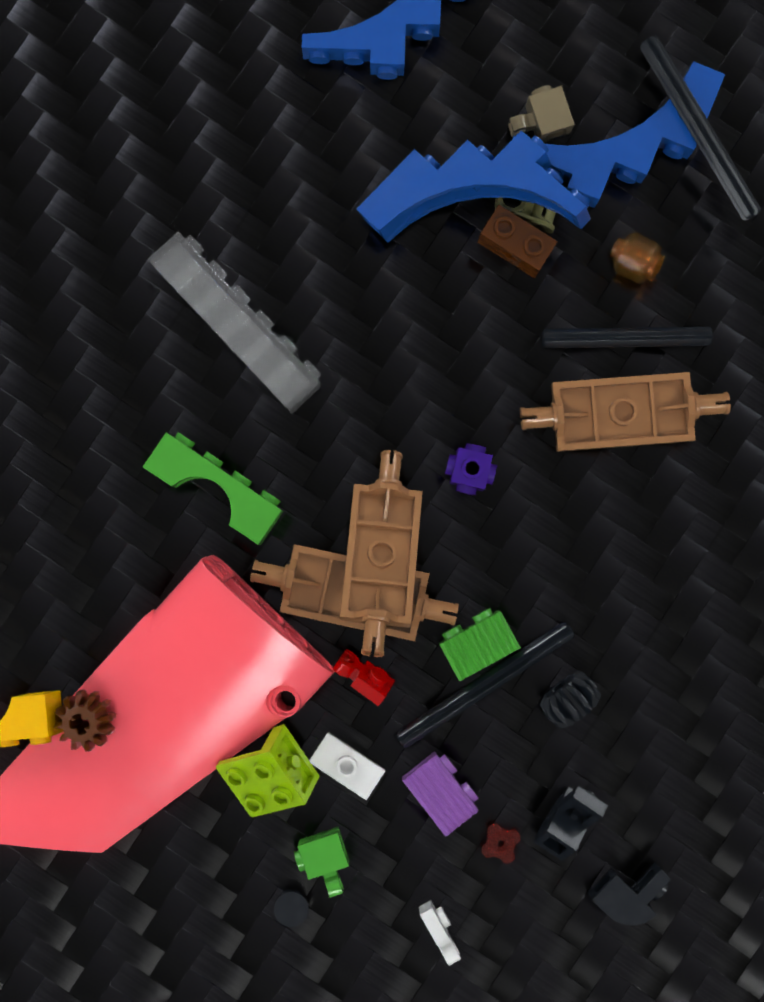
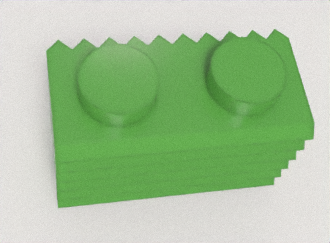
(478, 644)

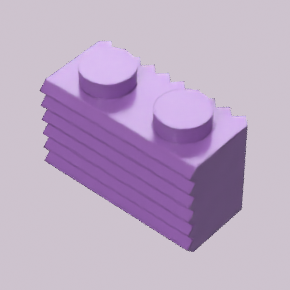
(441, 793)

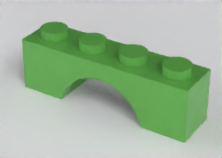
(178, 463)

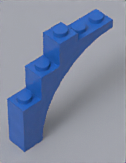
(377, 38)
(632, 153)
(470, 173)

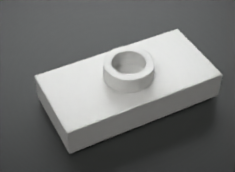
(347, 765)

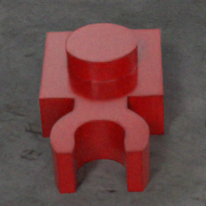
(367, 678)

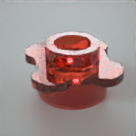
(491, 847)

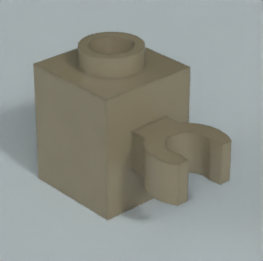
(546, 116)

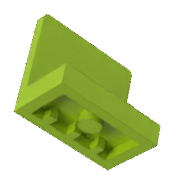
(271, 777)

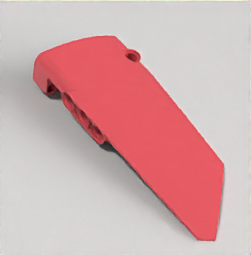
(186, 693)

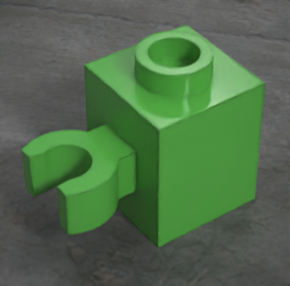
(323, 855)

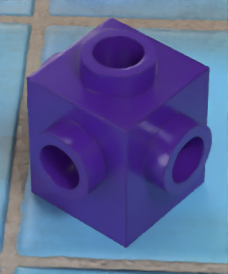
(470, 483)

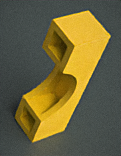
(31, 718)

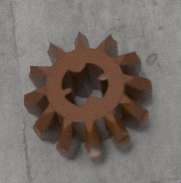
(89, 709)

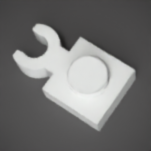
(437, 924)

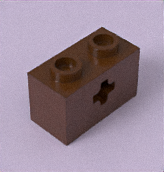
(516, 241)

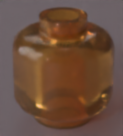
(637, 257)

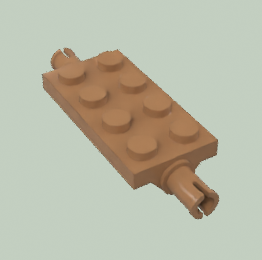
(624, 411)
(381, 555)
(315, 588)

